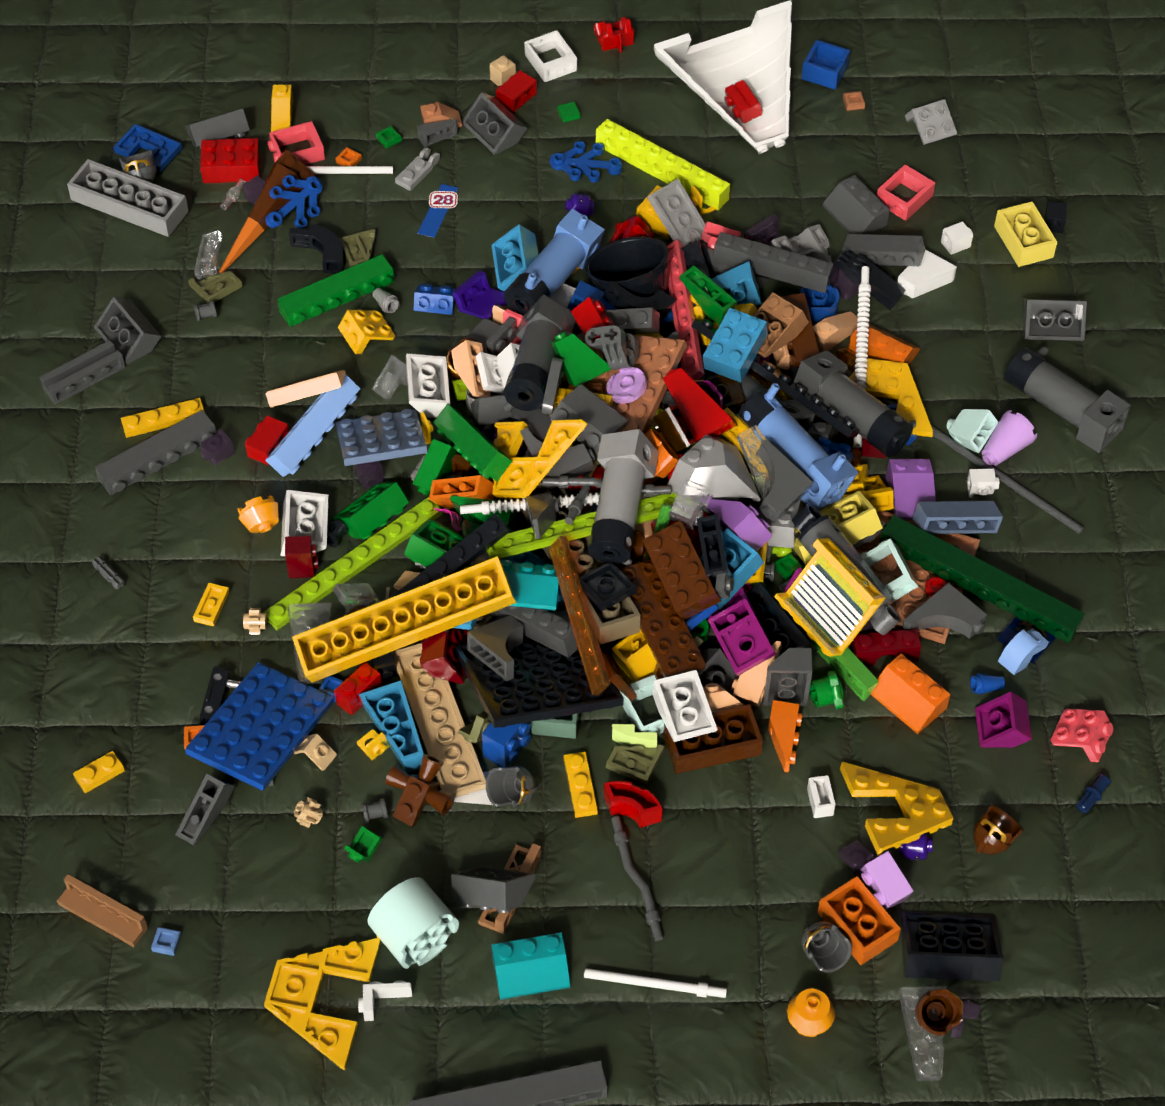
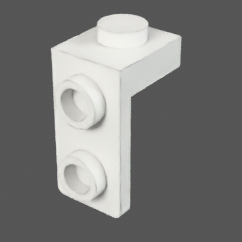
(379, 990)

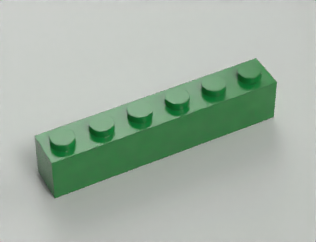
(335, 290)
(471, 443)

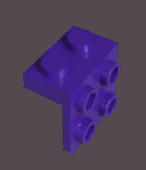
(477, 297)

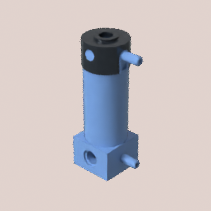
(570, 248)
(829, 474)

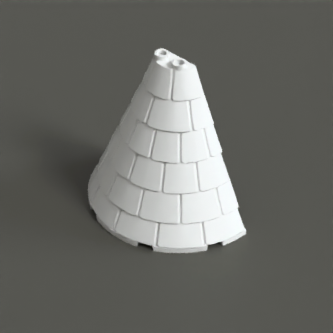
(752, 54)

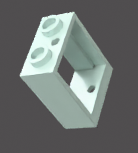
(904, 583)
(643, 689)

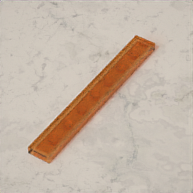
(579, 616)

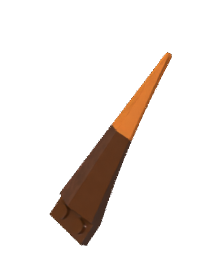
(255, 224)

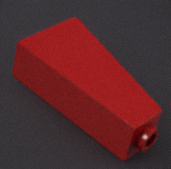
(696, 406)

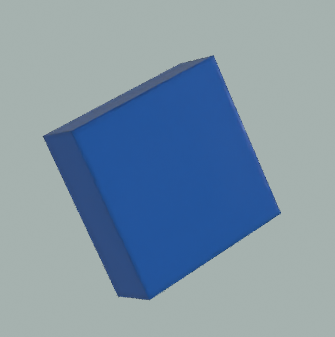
(329, 685)

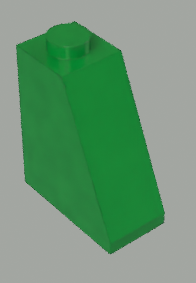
(579, 360)
(435, 466)

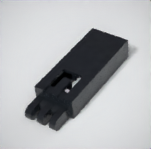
(882, 286)

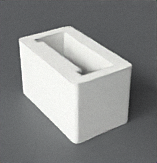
(821, 796)

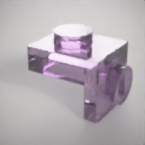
(970, 1011)

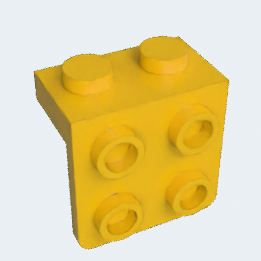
(362, 326)

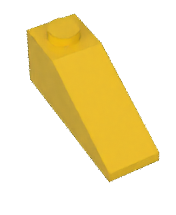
(281, 107)

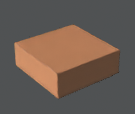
(853, 101)

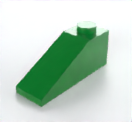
(708, 294)

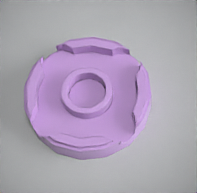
(627, 385)

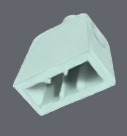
(972, 428)

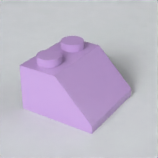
(886, 880)

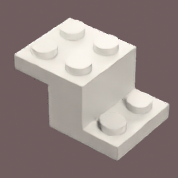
(496, 369)

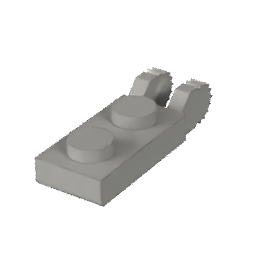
(417, 169)

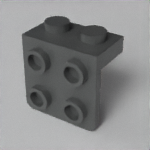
(493, 336)

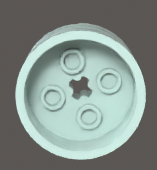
(412, 922)

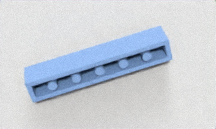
(311, 426)

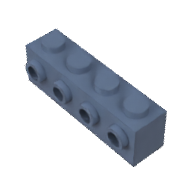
(957, 517)

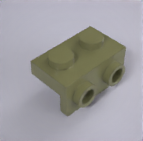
(473, 731)

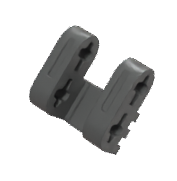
(614, 346)

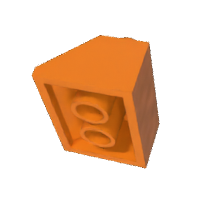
(886, 346)
(910, 694)

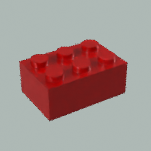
(229, 160)

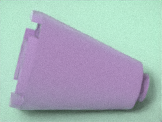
(1008, 438)

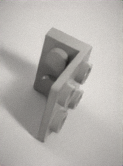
(932, 121)

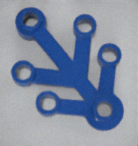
(563, 161)
(296, 199)

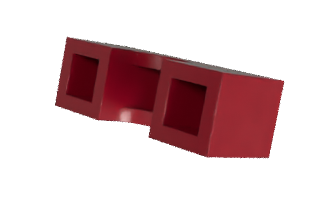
(875, 645)

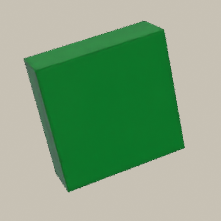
(568, 112)
(388, 137)
(787, 566)

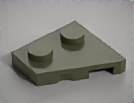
(635, 761)

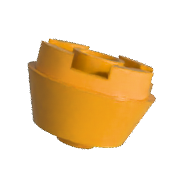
(259, 514)
(811, 1012)

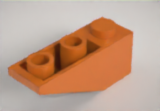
(782, 728)

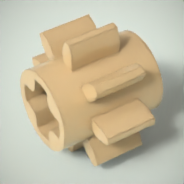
(255, 621)
(308, 812)

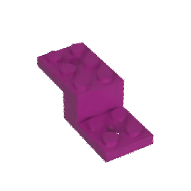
(739, 624)

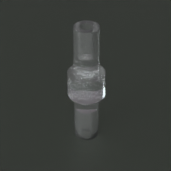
(232, 194)

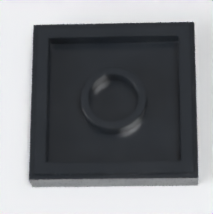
(607, 586)

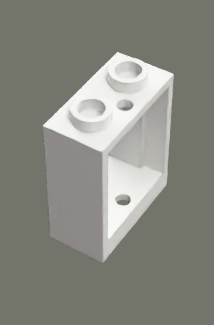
(554, 68)

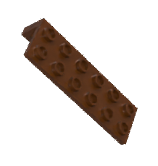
(661, 625)

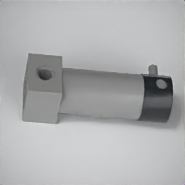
(627, 463)

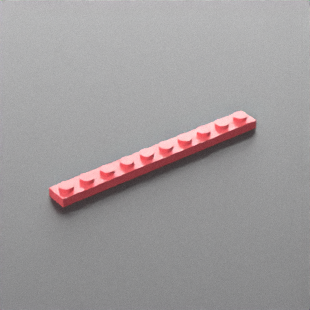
(683, 312)

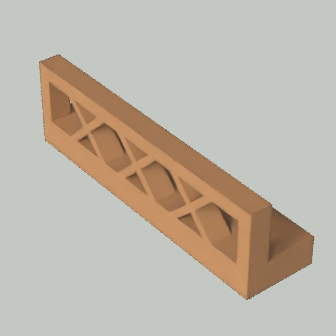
(529, 865)
(102, 911)

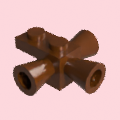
(419, 790)

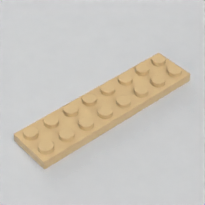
(439, 724)

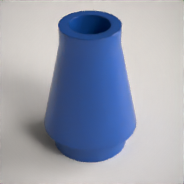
(986, 683)

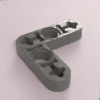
(554, 381)

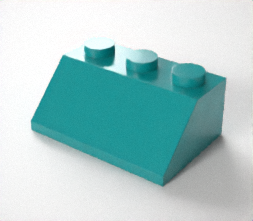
(532, 584)
(530, 966)

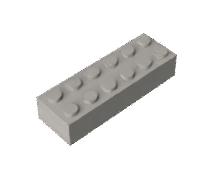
(128, 197)

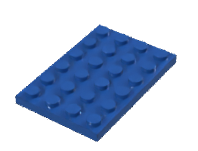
(259, 726)

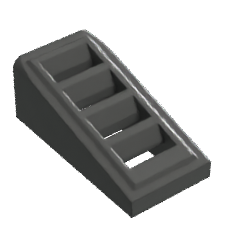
(430, 132)

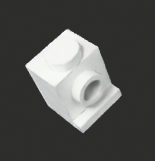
(981, 482)

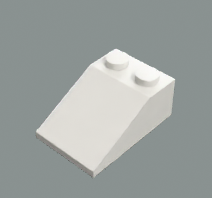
(683, 706)

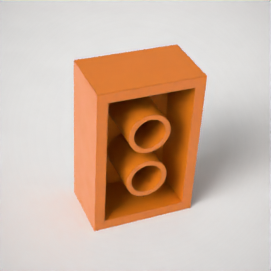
(860, 919)

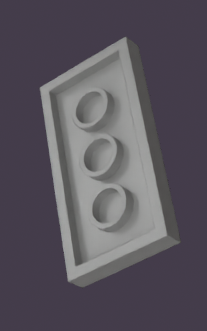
(678, 213)

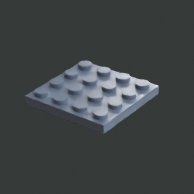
(380, 437)

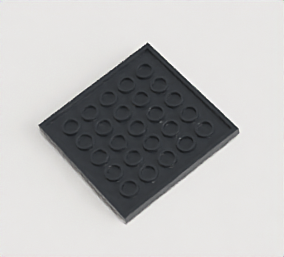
(542, 685)

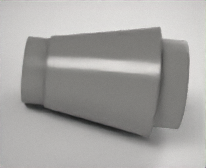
(387, 301)

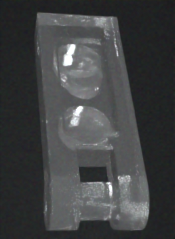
(208, 254)

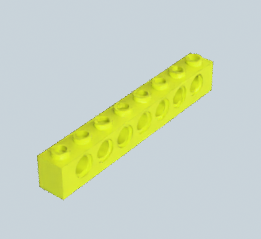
(661, 163)

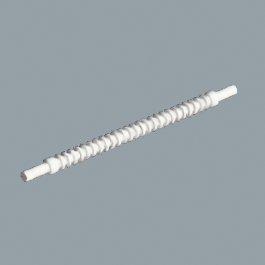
(862, 336)
(486, 507)

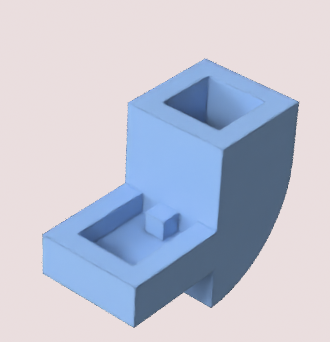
(1021, 650)

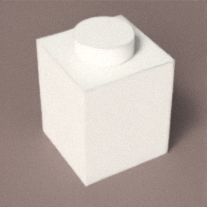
(957, 238)

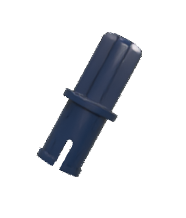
(1093, 793)

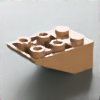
(783, 323)

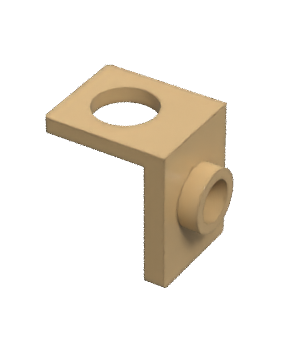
(317, 751)

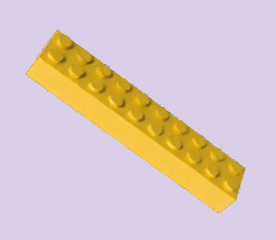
(404, 619)

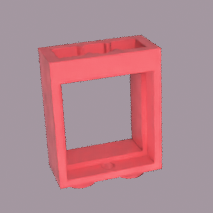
(297, 134)
(915, 181)

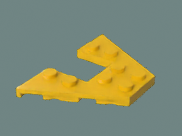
(895, 381)
(527, 472)
(920, 804)
(296, 988)

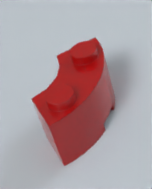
(632, 802)

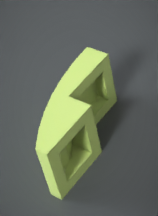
(626, 735)

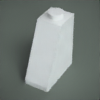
(928, 276)

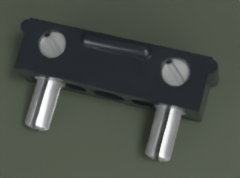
(215, 693)

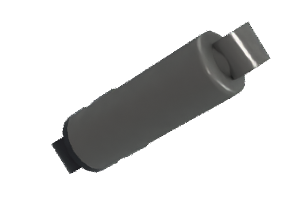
(815, 527)

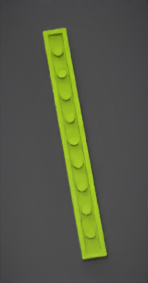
(525, 540)
(354, 561)

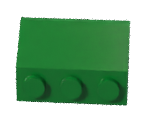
(372, 509)
(431, 543)

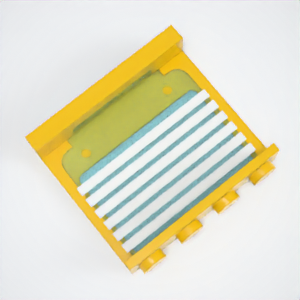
(831, 599)

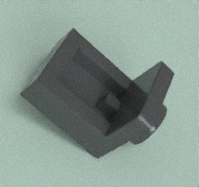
(724, 584)

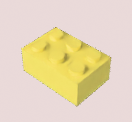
(1025, 234)

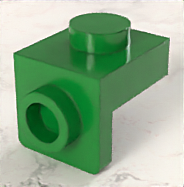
(363, 845)

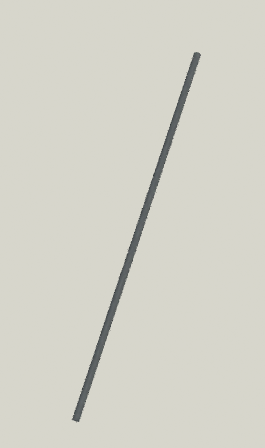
(1002, 477)

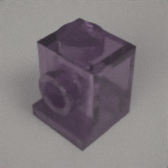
(217, 448)

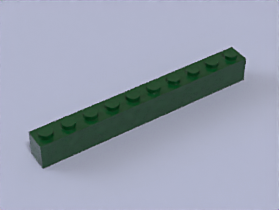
(983, 580)

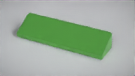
(852, 672)

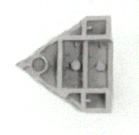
(810, 243)
(717, 466)

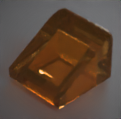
(847, 356)

